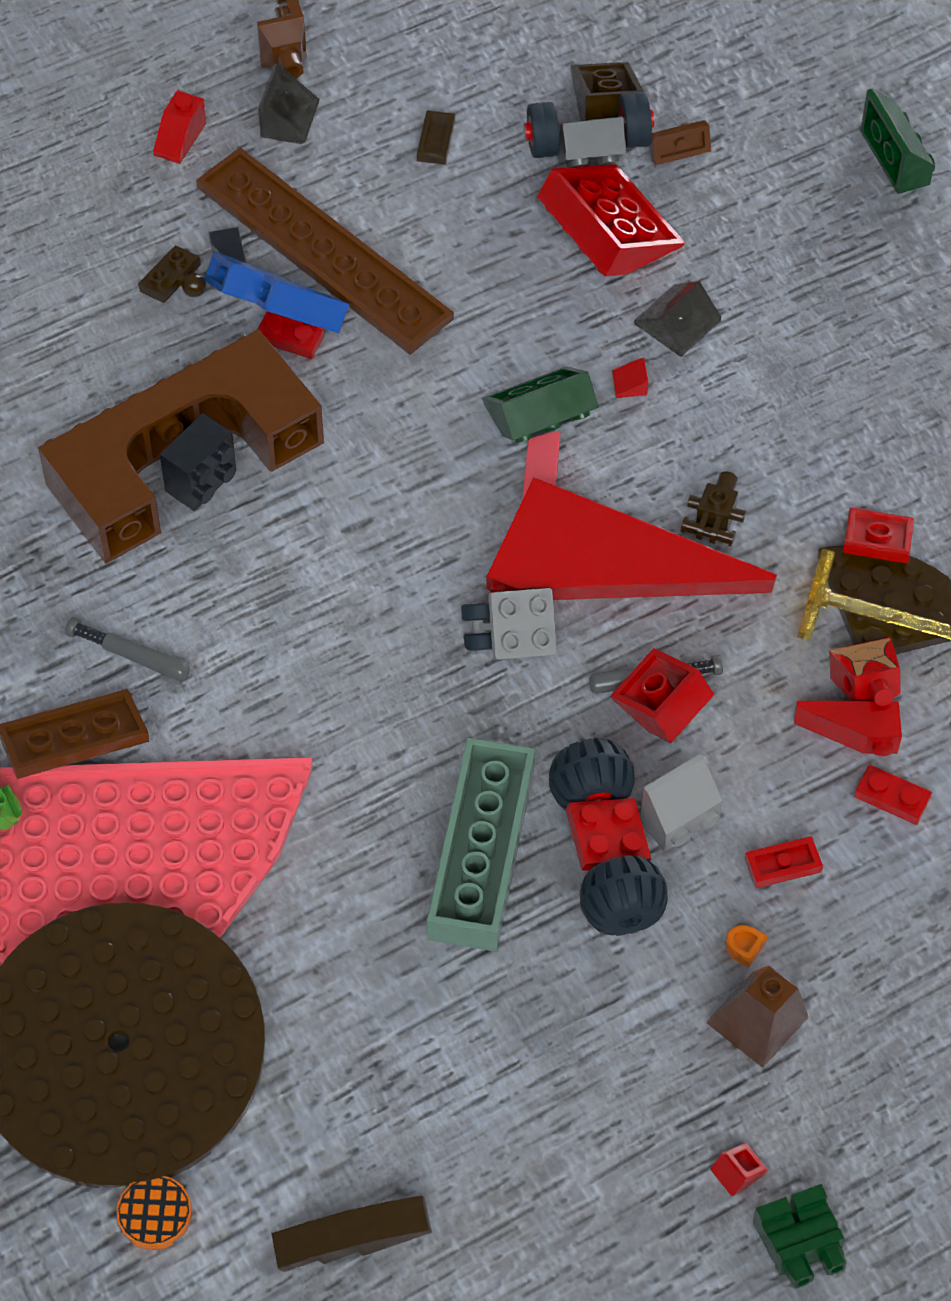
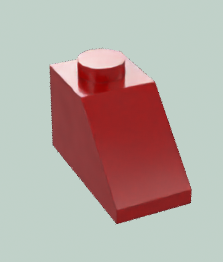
(179, 126)

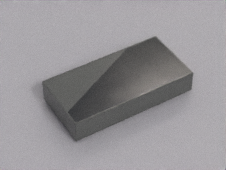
(228, 243)

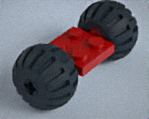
(623, 886)

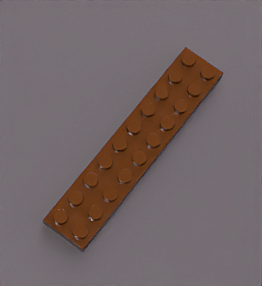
(325, 250)

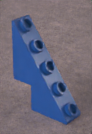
(275, 293)

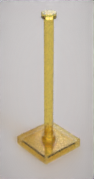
(822, 596)

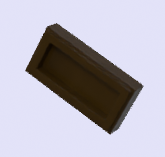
(436, 137)

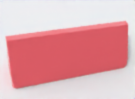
(542, 459)

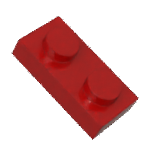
(291, 334)
(893, 794)
(783, 862)

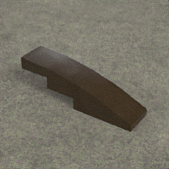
(351, 1232)

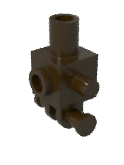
(715, 511)

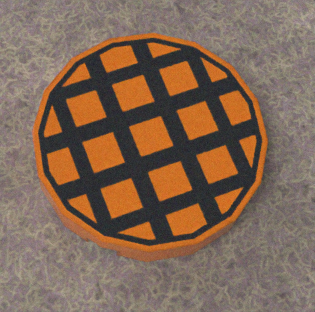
(154, 1213)

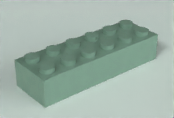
(481, 845)

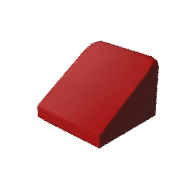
(631, 379)
(738, 1169)

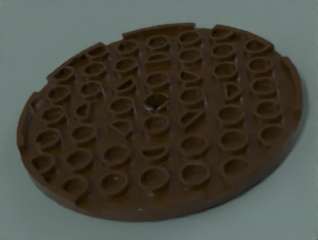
(189, 1056)

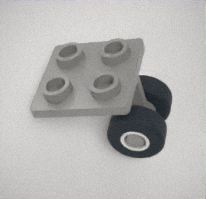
(512, 624)

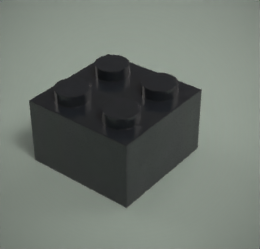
(198, 462)

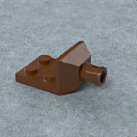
(283, 38)

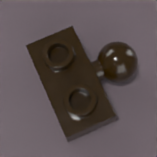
(170, 273)

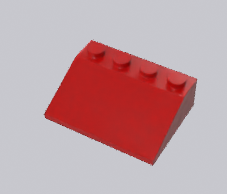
(608, 217)

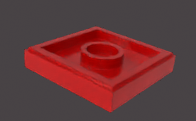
(878, 535)

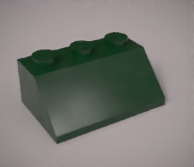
(895, 143)
(542, 403)

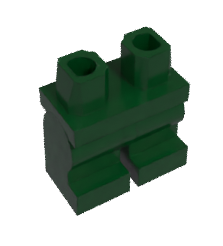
(801, 1235)

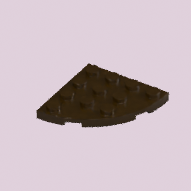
(895, 585)

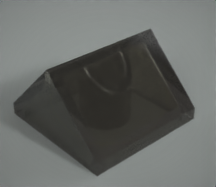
(286, 108)
(680, 317)

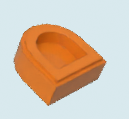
(744, 944)

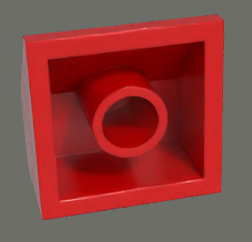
(663, 694)

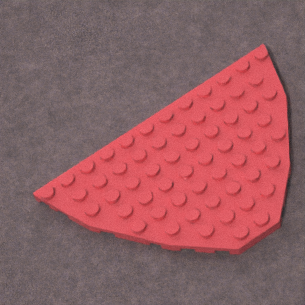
(144, 834)

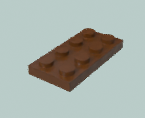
(72, 733)

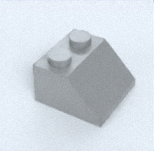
(681, 803)

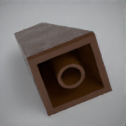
(761, 1014)

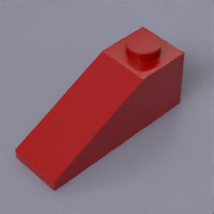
(854, 724)

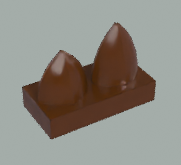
(680, 142)

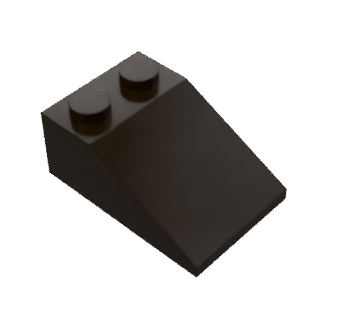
(600, 86)

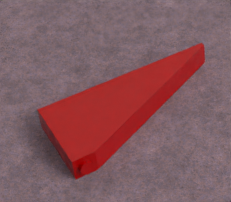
(604, 553)

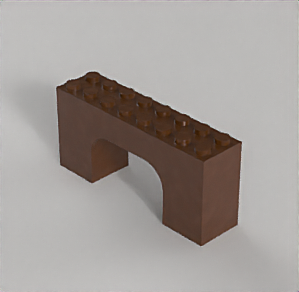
(99, 461)

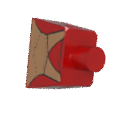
(867, 671)

